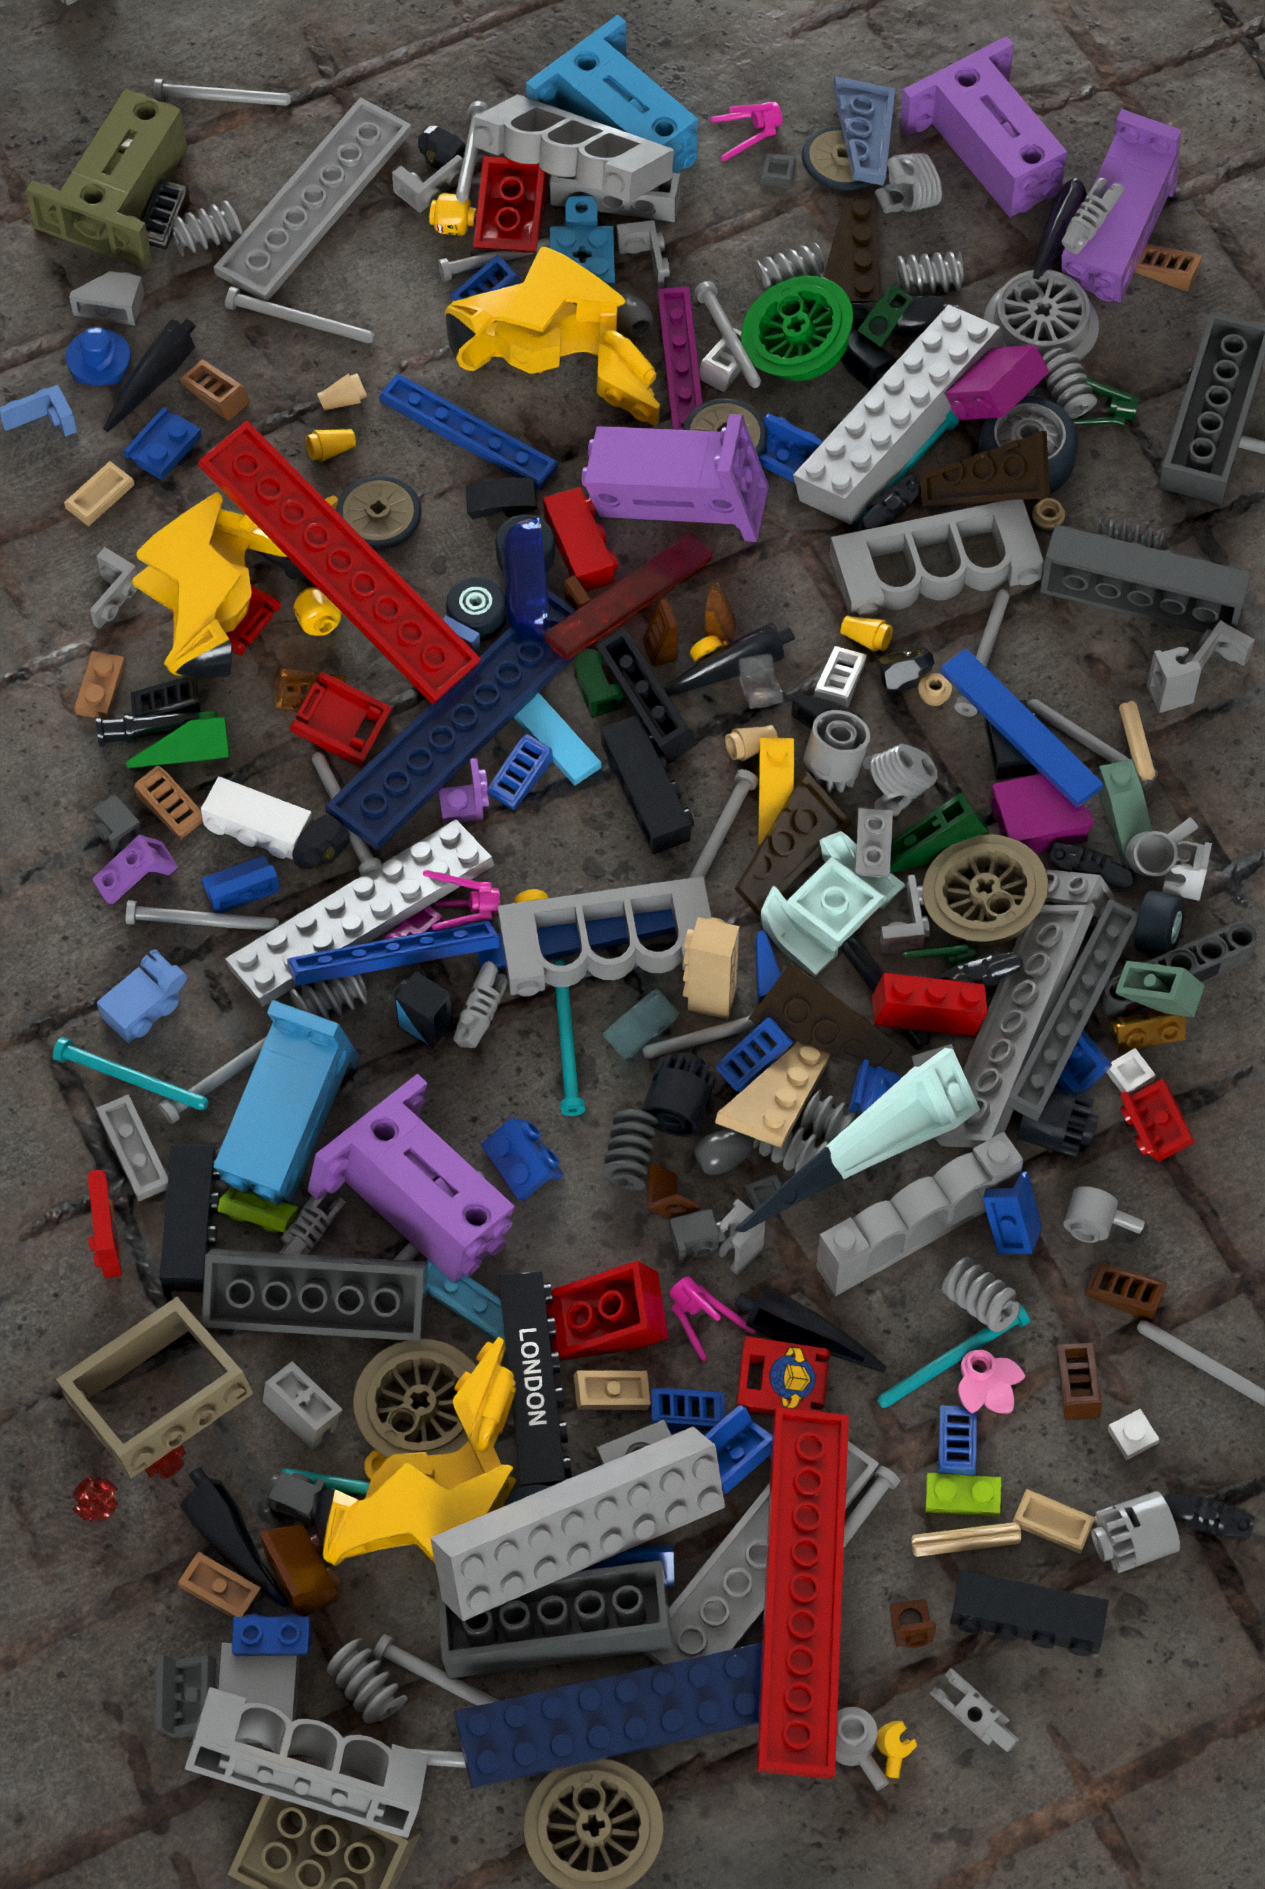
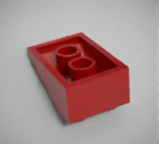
(510, 205)
(608, 1312)

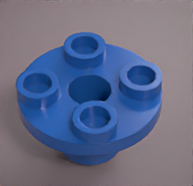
(98, 357)

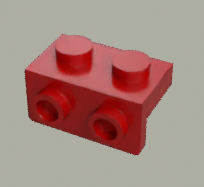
(1157, 1121)

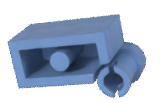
(142, 997)

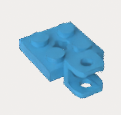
(584, 235)

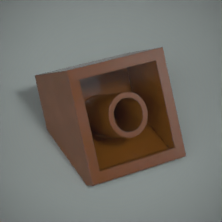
(299, 1568)

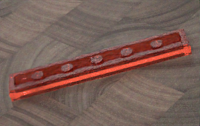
(627, 596)

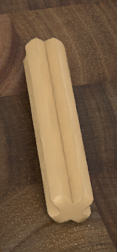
(1137, 741)
(966, 1539)

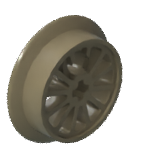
(986, 891)
(388, 1367)
(593, 1778)

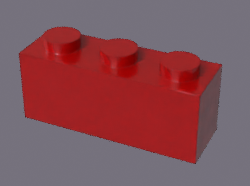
(580, 538)
(929, 1004)

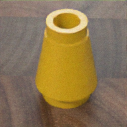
(329, 443)
(868, 632)

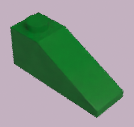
(191, 742)

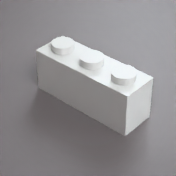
(254, 818)

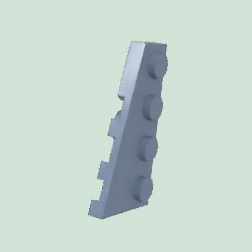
(866, 126)

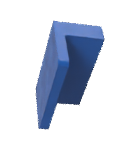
(241, 884)
(1013, 1217)

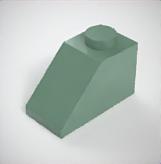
(1161, 988)

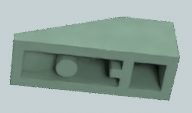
(1123, 803)

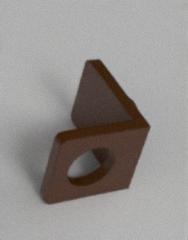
(663, 1194)
(913, 1634)

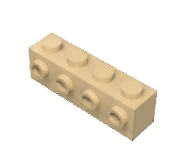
(711, 967)

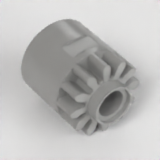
(836, 749)
(1135, 1532)

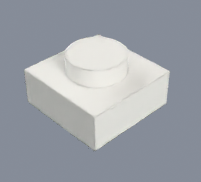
(1131, 1072)
(1133, 1434)

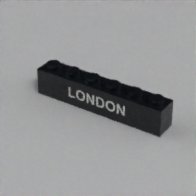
(534, 1365)

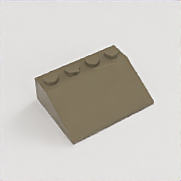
(316, 1850)

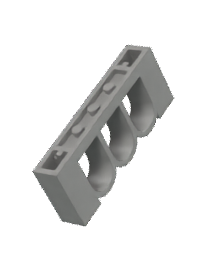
(573, 147)
(867, 595)
(530, 970)
(915, 1215)
(384, 1806)

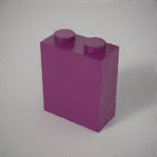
(996, 382)
(1038, 813)

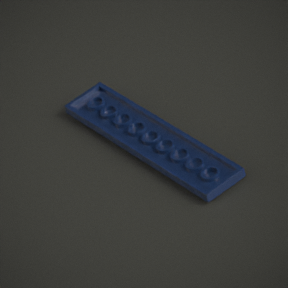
(448, 734)
(610, 1716)

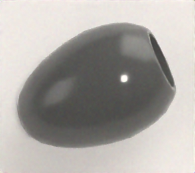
(634, 317)
(722, 1151)

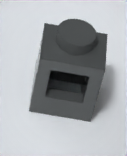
(115, 823)
(695, 1234)
(294, 1496)

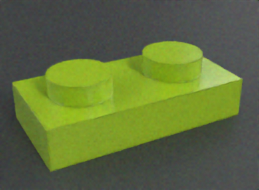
(262, 1212)
(963, 1494)

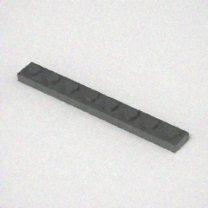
(1072, 1010)

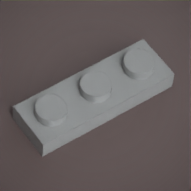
(133, 1147)

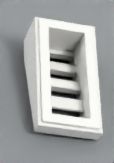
(720, 366)
(838, 695)

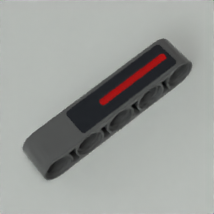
(1191, 958)

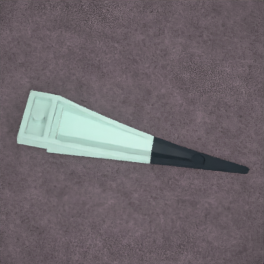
(912, 1111)

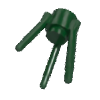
(1122, 405)
(952, 953)

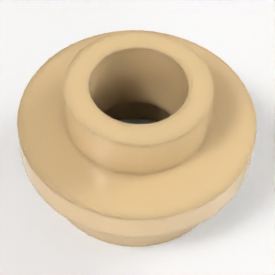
(1050, 507)
(931, 696)

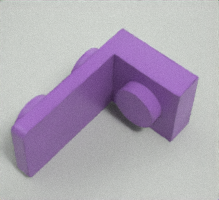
(465, 801)
(131, 865)

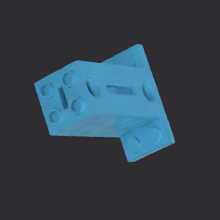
(609, 89)
(285, 1104)

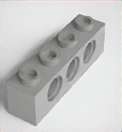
(656, 204)

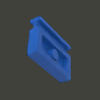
(162, 443)
(870, 1086)

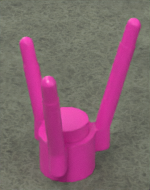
(763, 116)
(483, 901)
(693, 1298)

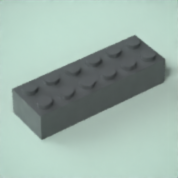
(1214, 409)
(1142, 580)
(315, 1294)
(563, 1622)

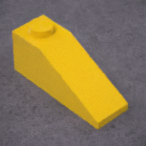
(775, 780)

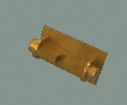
(1142, 1033)

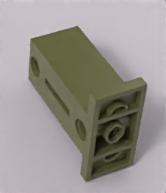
(115, 181)

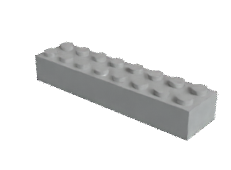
(894, 417)
(577, 1523)

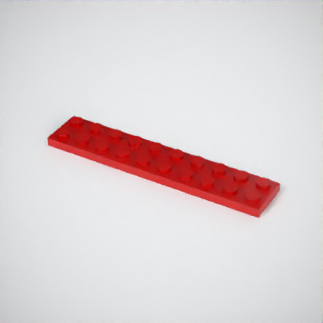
(339, 562)
(803, 1594)

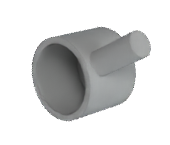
(1156, 852)
(1092, 1215)
(857, 1742)

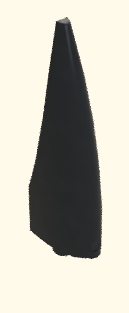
(1064, 209)
(915, 321)
(865, 359)
(157, 365)
(725, 662)
(796, 1324)
(223, 1526)

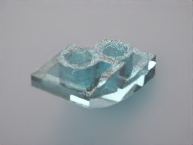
(641, 1023)

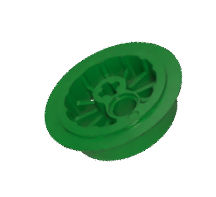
(799, 331)

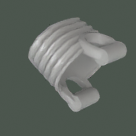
(915, 179)
(900, 772)

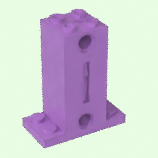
(989, 127)
(1147, 165)
(678, 475)
(417, 1183)

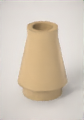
(343, 393)
(745, 742)

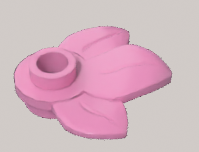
(992, 1386)

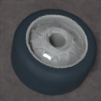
(1032, 416)

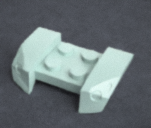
(826, 907)

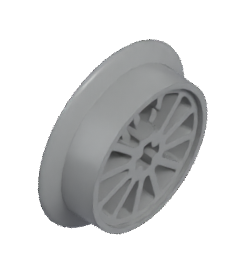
(1044, 314)

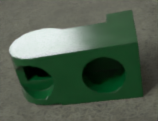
(886, 315)
(593, 685)

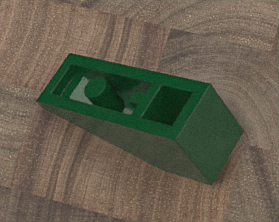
(928, 837)

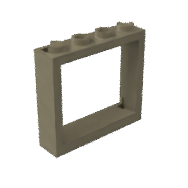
(126, 1354)

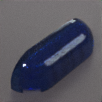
(525, 579)

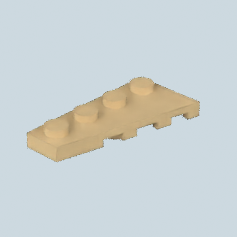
(776, 1097)

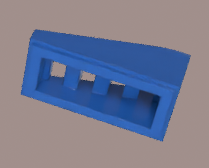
(485, 274)
(532, 754)
(766, 966)
(735, 1057)
(674, 1396)
(957, 1466)

